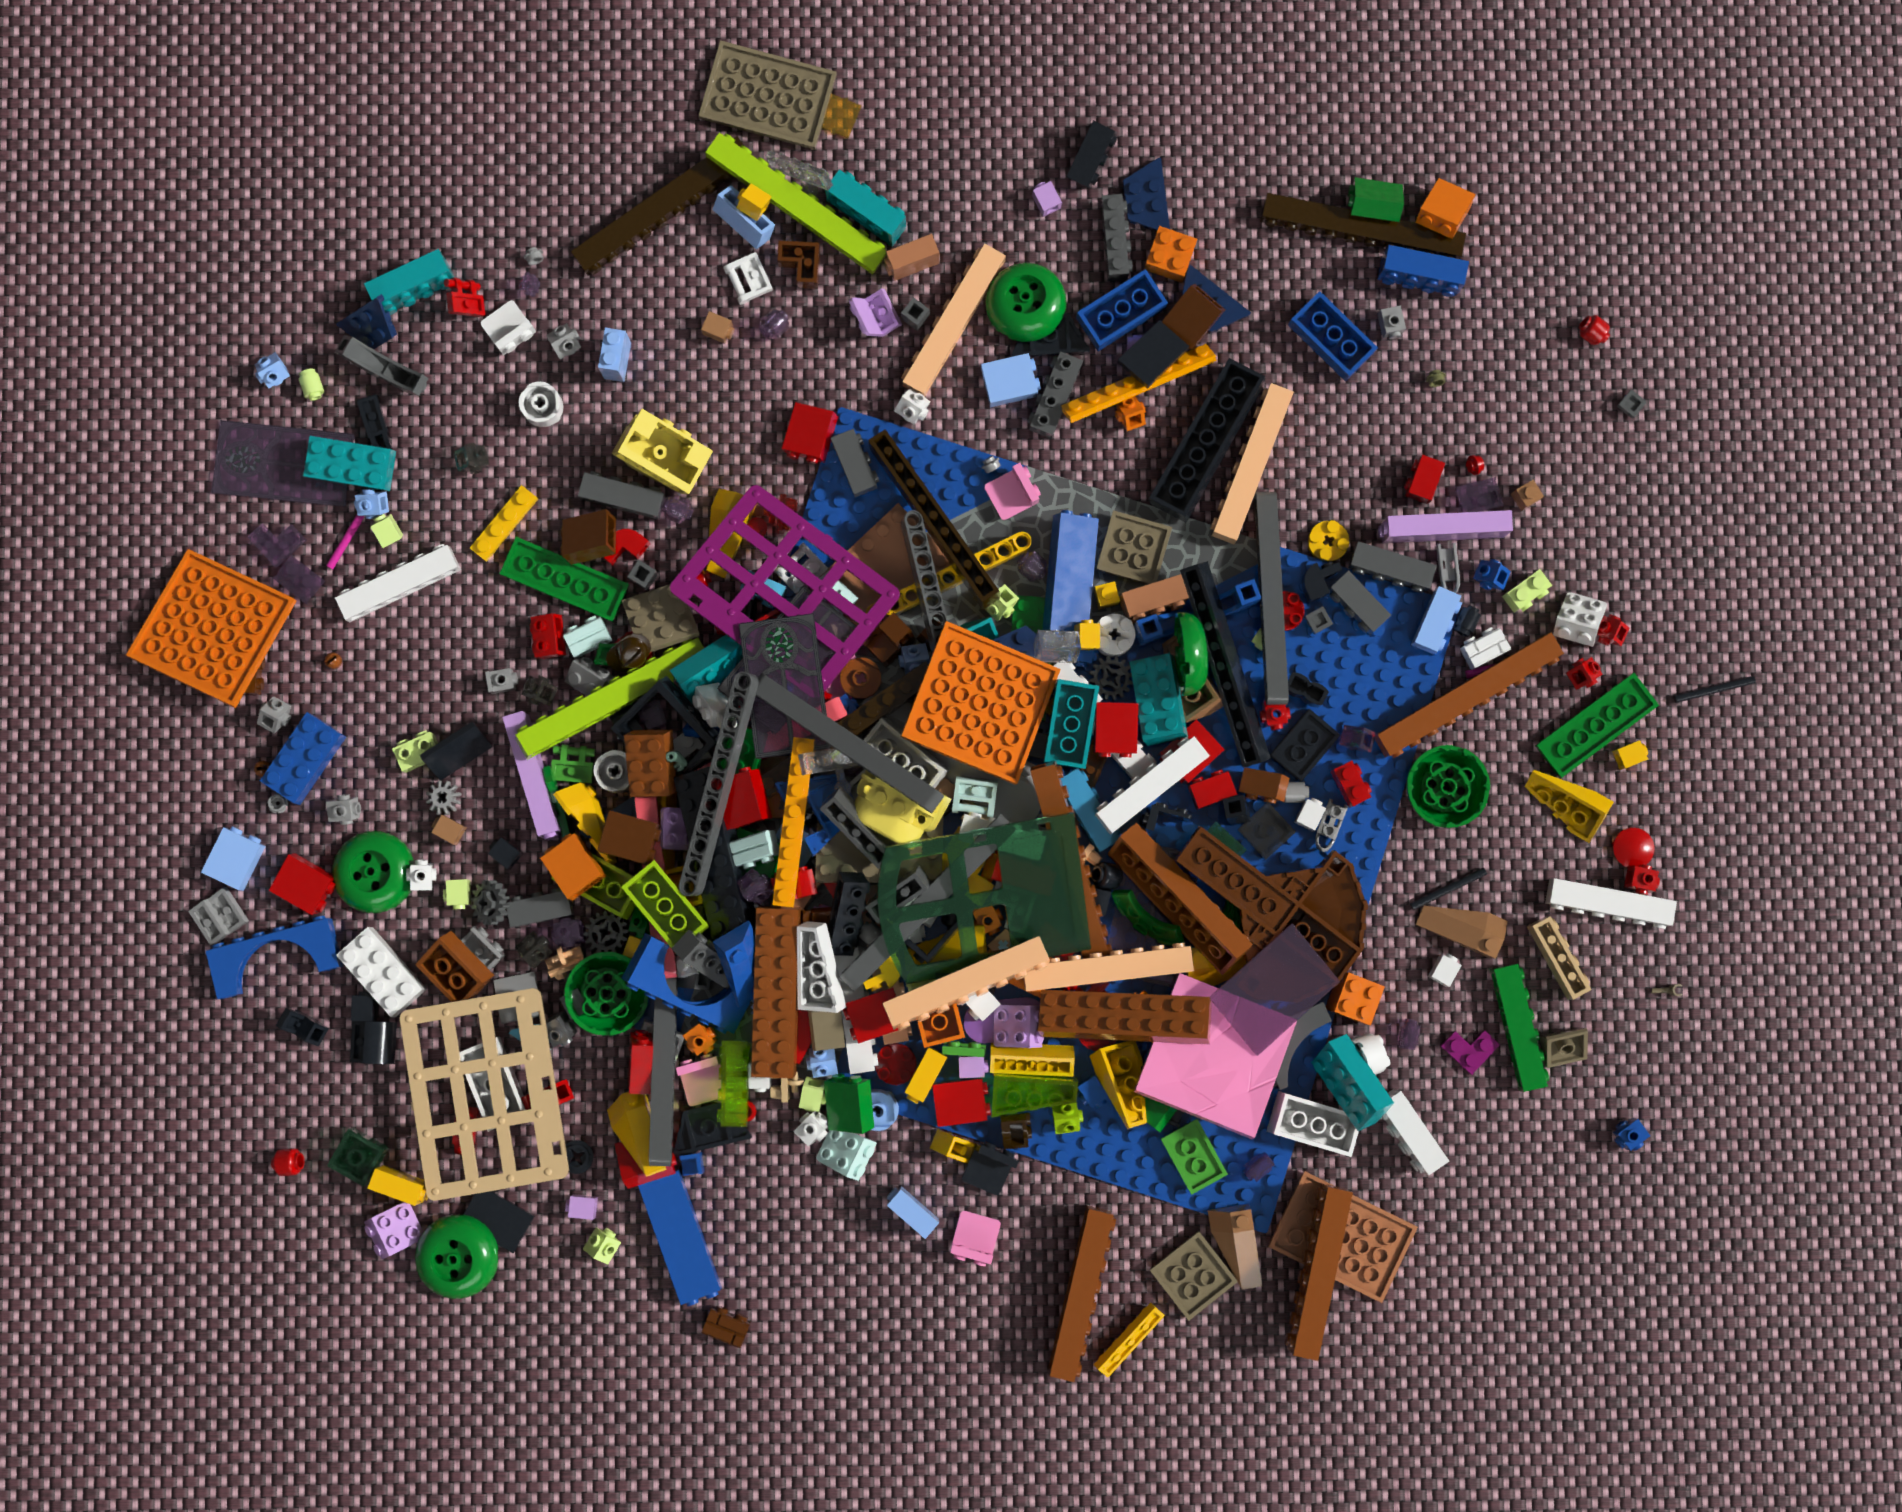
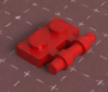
(464, 303)

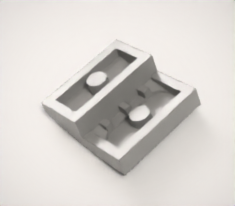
(218, 916)
(512, 984)

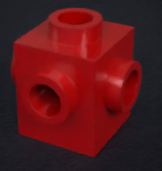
(1612, 631)
(1584, 673)
(1269, 720)
(1642, 879)

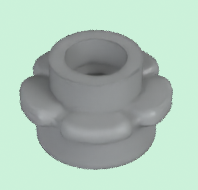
(533, 256)
(990, 464)
(273, 807)

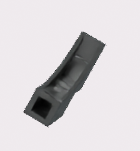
(381, 366)
(1311, 1020)

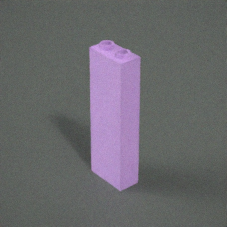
(1446, 526)
(533, 781)

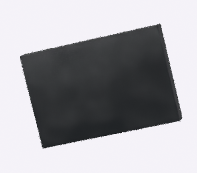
(1153, 354)
(1304, 745)
(456, 751)
(502, 1217)

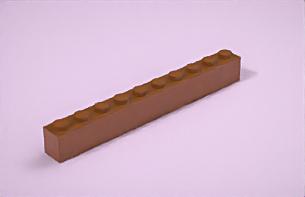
(1469, 694)
(1053, 802)

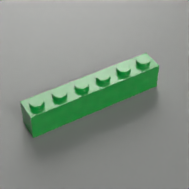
(1519, 1027)

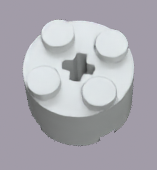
(532, 398)
(1123, 628)
(603, 769)
(1372, 1051)

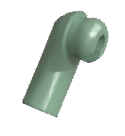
(680, 760)

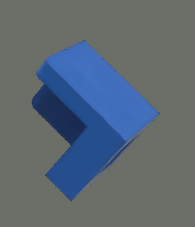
(692, 1163)

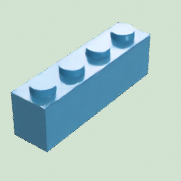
(1084, 805)

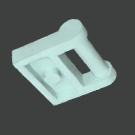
(974, 790)

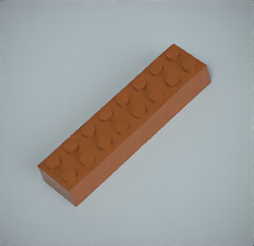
(1179, 898)
(775, 992)
(1125, 1016)
(1319, 1271)
(1080, 1294)

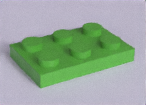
(1194, 1156)

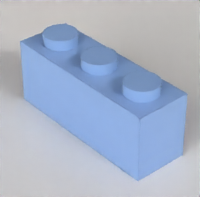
(752, 231)
(1437, 620)

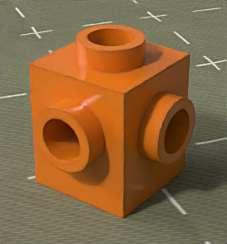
(1131, 413)
(996, 916)
(694, 1036)

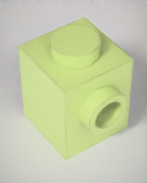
(386, 530)
(457, 893)
(812, 1094)

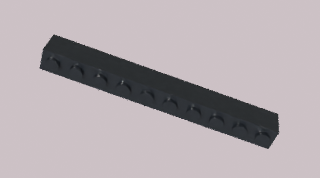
(1225, 665)

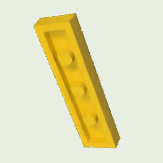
(504, 523)
(1129, 1340)

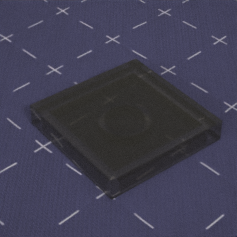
(1266, 831)

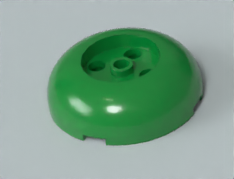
(1030, 323)
(1191, 653)
(1467, 773)
(393, 884)
(622, 1012)
(473, 1239)

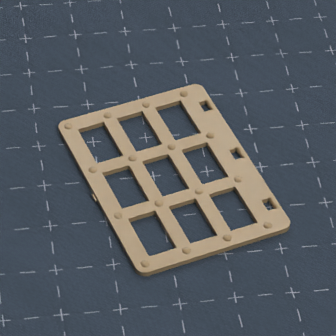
(544, 1103)

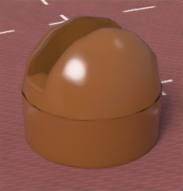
(336, 663)
(259, 764)

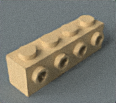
(1559, 958)

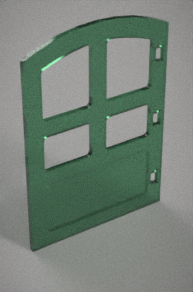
(1038, 889)

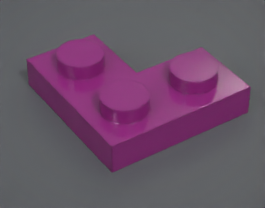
(1470, 1055)

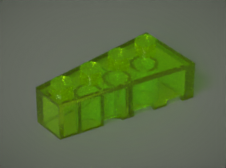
(734, 1083)
(1030, 1092)

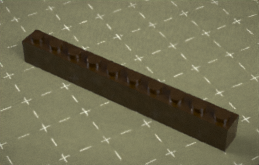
(650, 214)
(1339, 223)
(934, 519)
(860, 719)

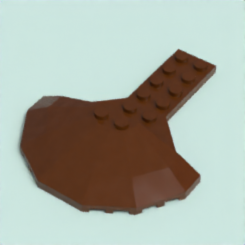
(1318, 901)

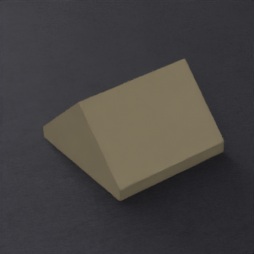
(826, 1030)
(1565, 1046)

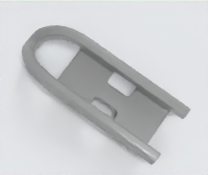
(1448, 574)
(1328, 830)

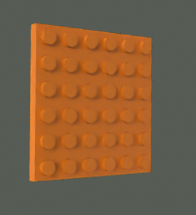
(211, 628)
(980, 703)

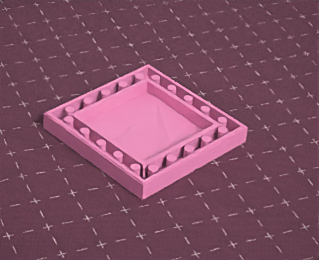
(1213, 1080)

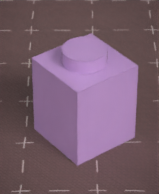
(1046, 198)
(972, 1067)
(581, 1206)

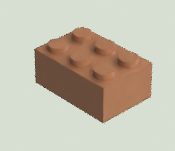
(1154, 598)

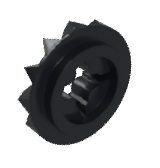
(587, 1158)

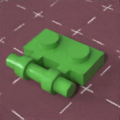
(573, 770)
(964, 1049)

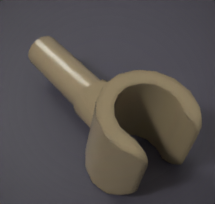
(1671, 990)

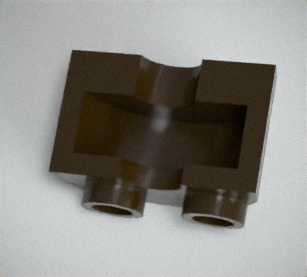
(1015, 1130)

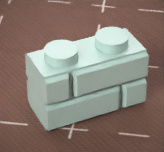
(587, 637)
(755, 848)

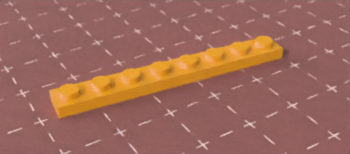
(1131, 386)
(792, 827)

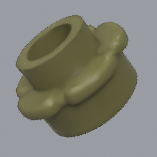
(1436, 378)

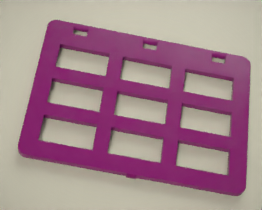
(728, 615)

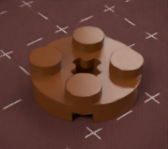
(872, 677)

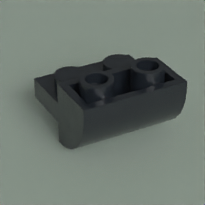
(373, 1042)

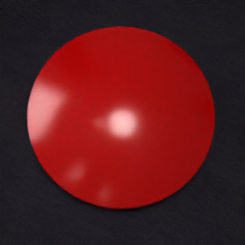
(1293, 610)
(1633, 847)
(896, 1064)

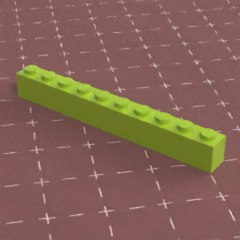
(796, 203)
(601, 701)

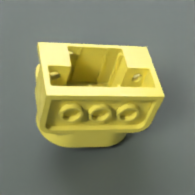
(678, 455)
(893, 813)

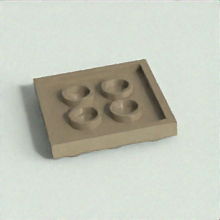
(1134, 548)
(660, 618)
(1193, 1275)

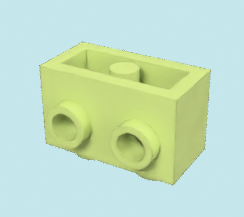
(1522, 594)
(409, 752)

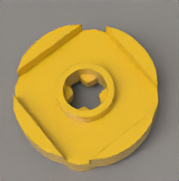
(1332, 530)

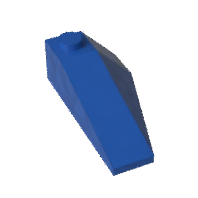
(737, 958)

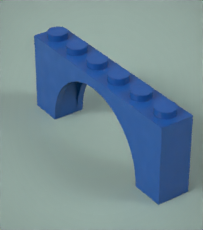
(1162, 626)
(229, 961)
(647, 973)

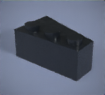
(1092, 154)

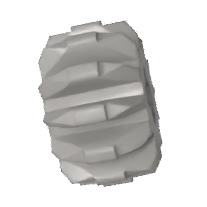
(436, 798)

